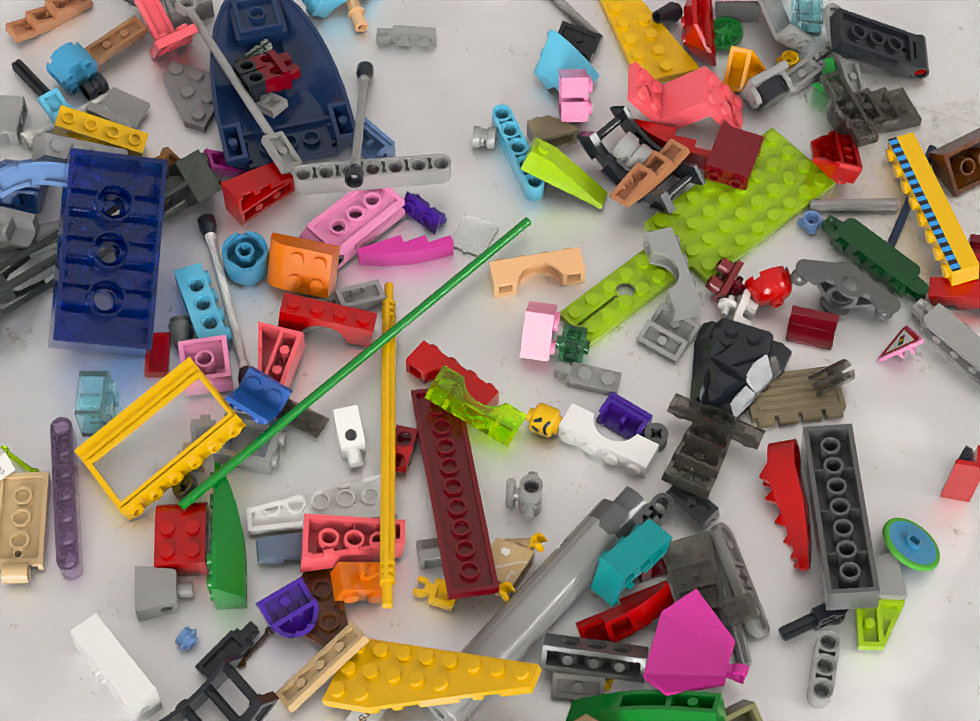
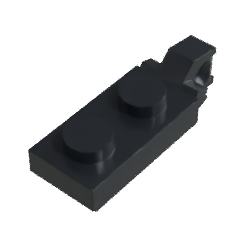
(231, 644)

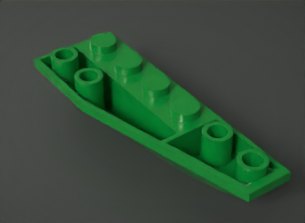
(227, 550)
(650, 706)

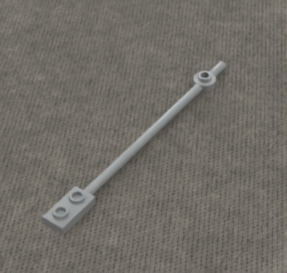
(275, 143)

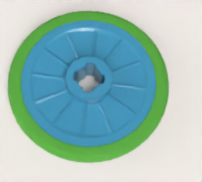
(911, 544)

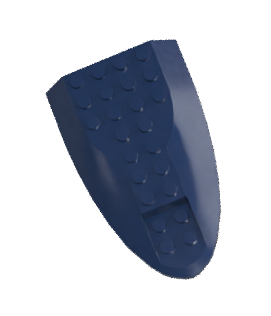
(318, 109)

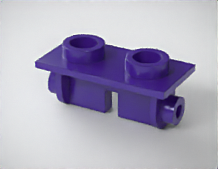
(422, 213)

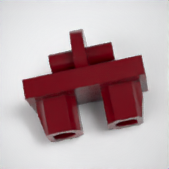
(729, 282)

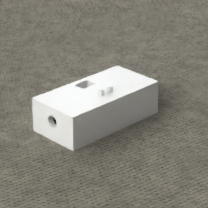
(116, 669)

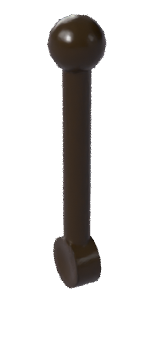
(268, 632)

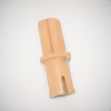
(357, 13)

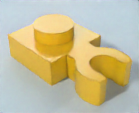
(436, 593)

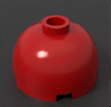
(771, 287)

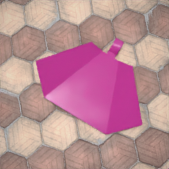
(691, 649)

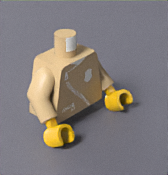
(513, 560)

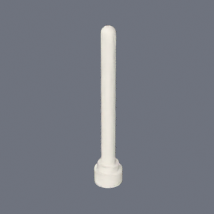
(28, 135)

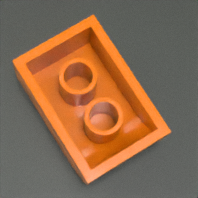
(302, 265)

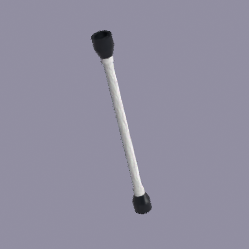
(208, 227)

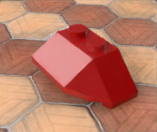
(699, 30)
(837, 157)

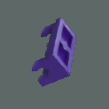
(623, 417)

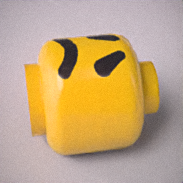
(544, 420)

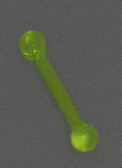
(18, 460)

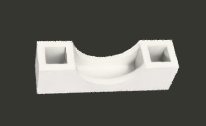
(632, 455)

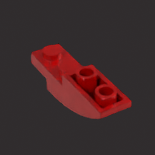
(630, 616)

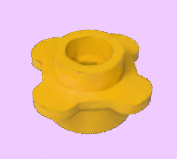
(791, 58)

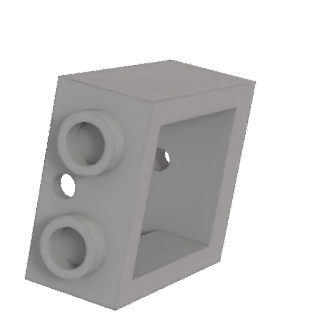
(255, 463)

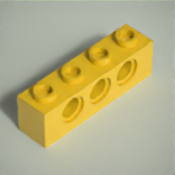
(97, 130)

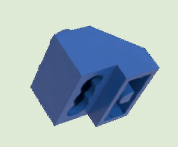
(26, 199)

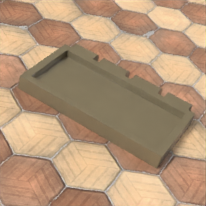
(794, 397)

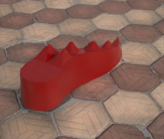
(787, 491)

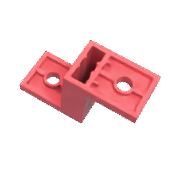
(684, 98)

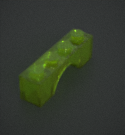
(498, 422)

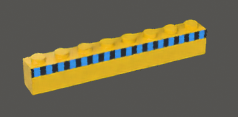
(932, 209)

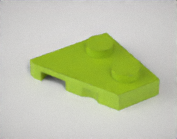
(876, 624)

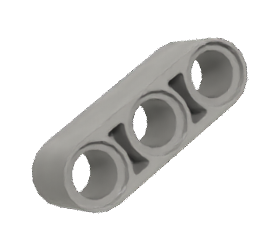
(823, 680)

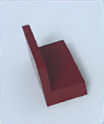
(811, 327)

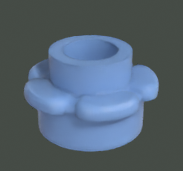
(187, 638)

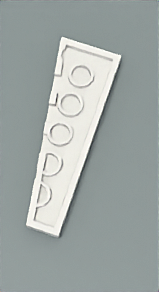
(352, 499)

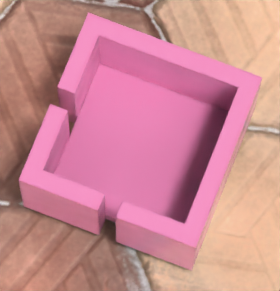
(573, 95)

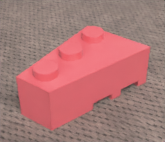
(279, 352)

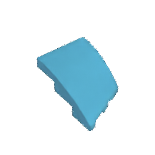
(560, 55)

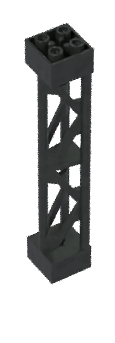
(189, 181)

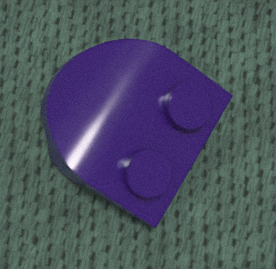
(290, 610)

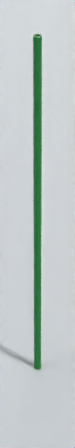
(352, 365)

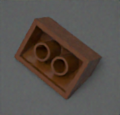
(958, 163)

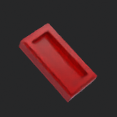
(158, 359)

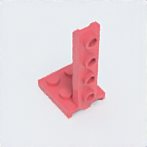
(161, 29)

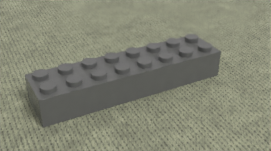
(840, 518)

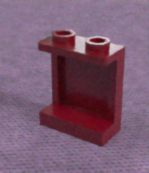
(733, 157)

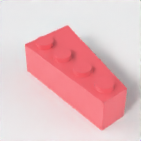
(343, 539)

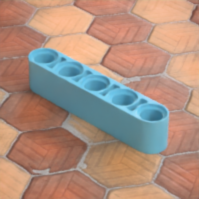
(515, 149)

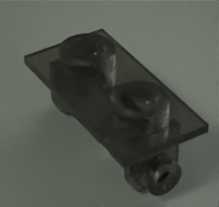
(308, 421)

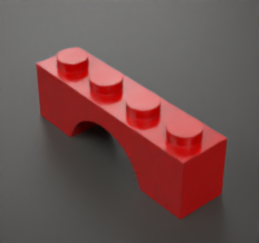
(303, 312)
(427, 362)

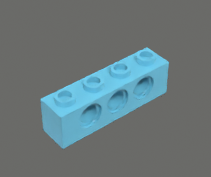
(192, 279)

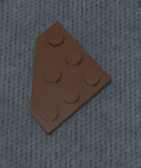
(331, 613)

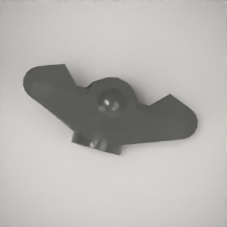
(845, 288)

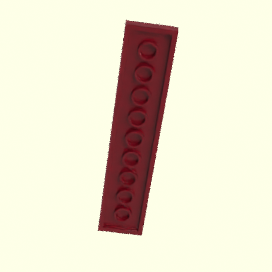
(454, 501)

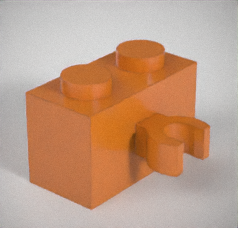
(356, 582)

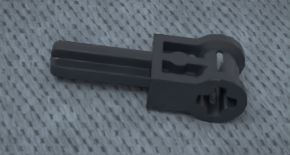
(816, 620)

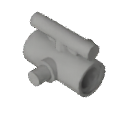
(528, 495)

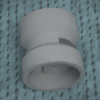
(478, 137)

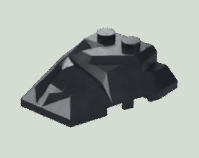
(734, 365)

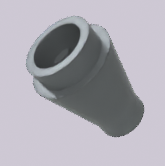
(180, 329)

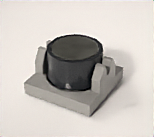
(767, 87)

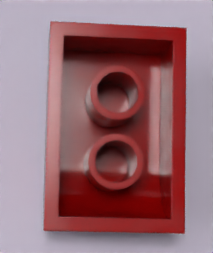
(182, 538)

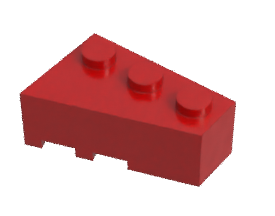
(256, 191)

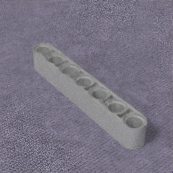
(378, 174)

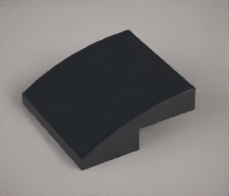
(583, 40)

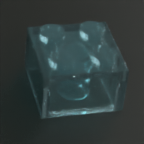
(95, 401)

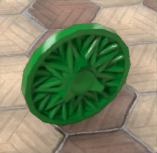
(727, 33)

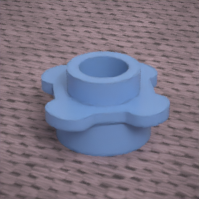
(810, 216)

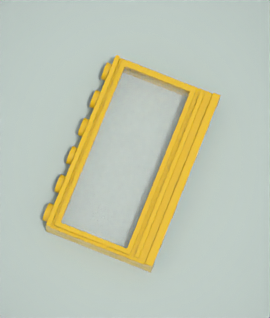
(159, 439)

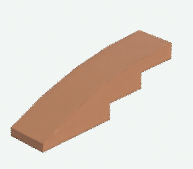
(46, 18)
(651, 173)

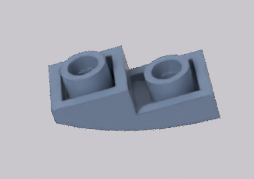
(278, 547)

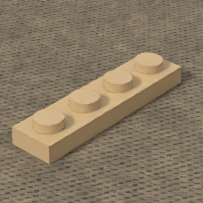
(322, 667)

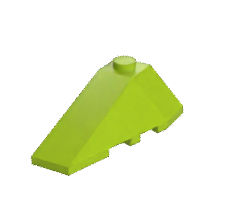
(558, 170)

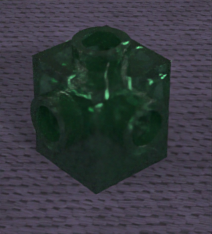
(573, 343)

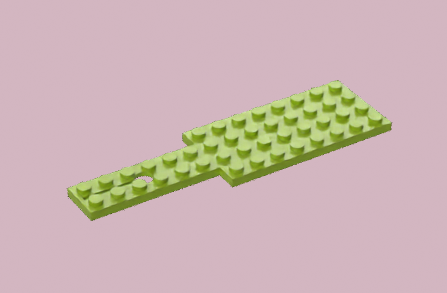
(711, 225)

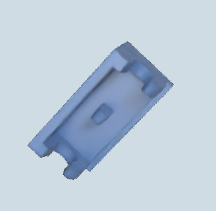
(376, 142)

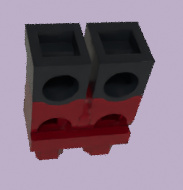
(266, 73)

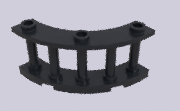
(657, 199)
(259, 704)

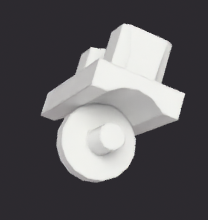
(736, 308)

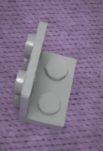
(120, 108)

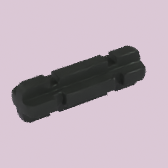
(264, 46)

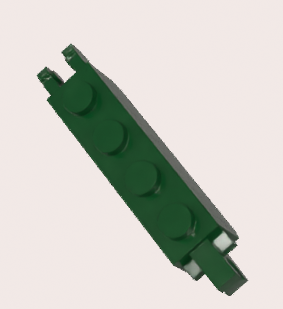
(876, 257)

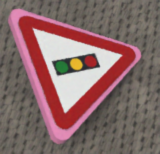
(904, 340)

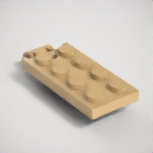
(23, 524)

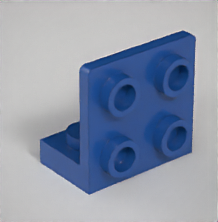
(259, 396)

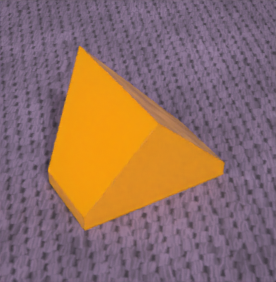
(741, 67)

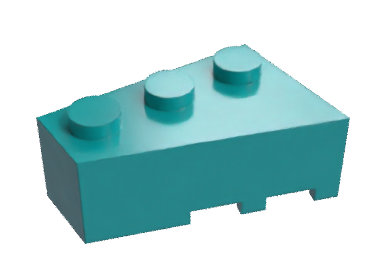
(629, 559)

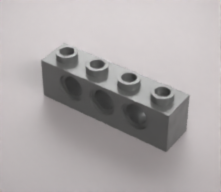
(594, 657)

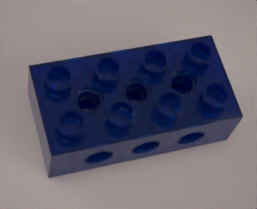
(133, 235)

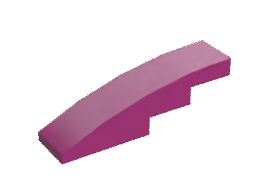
(397, 252)

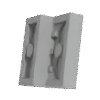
(667, 336)

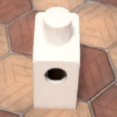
(349, 434)

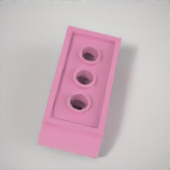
(356, 220)

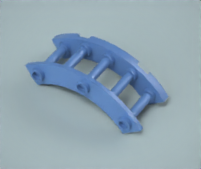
(30, 173)

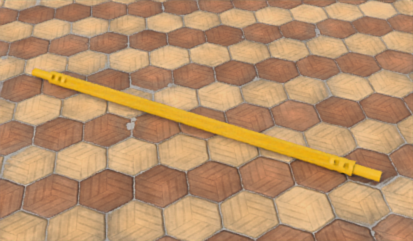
(388, 442)

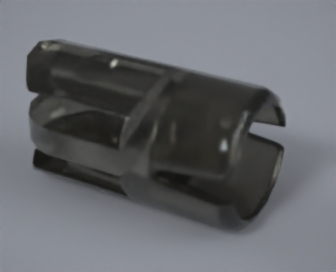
(835, 375)

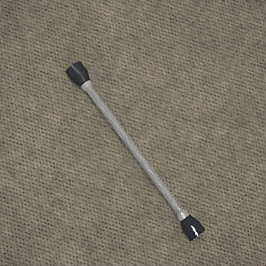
(354, 174)

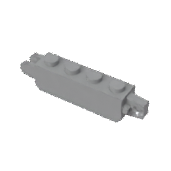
(949, 336)

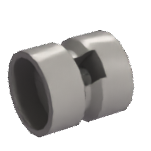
(631, 151)

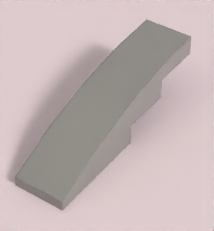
(357, 296)

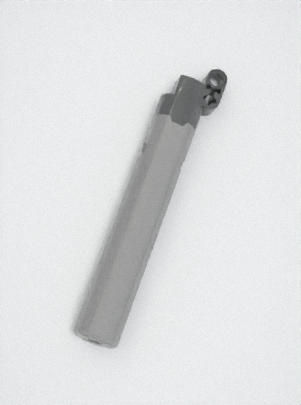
(556, 585)

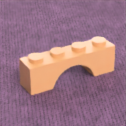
(562, 265)

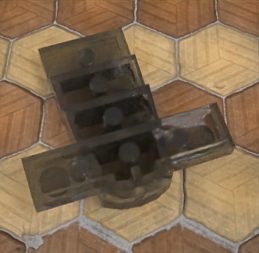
(866, 111)
(705, 444)
(693, 566)

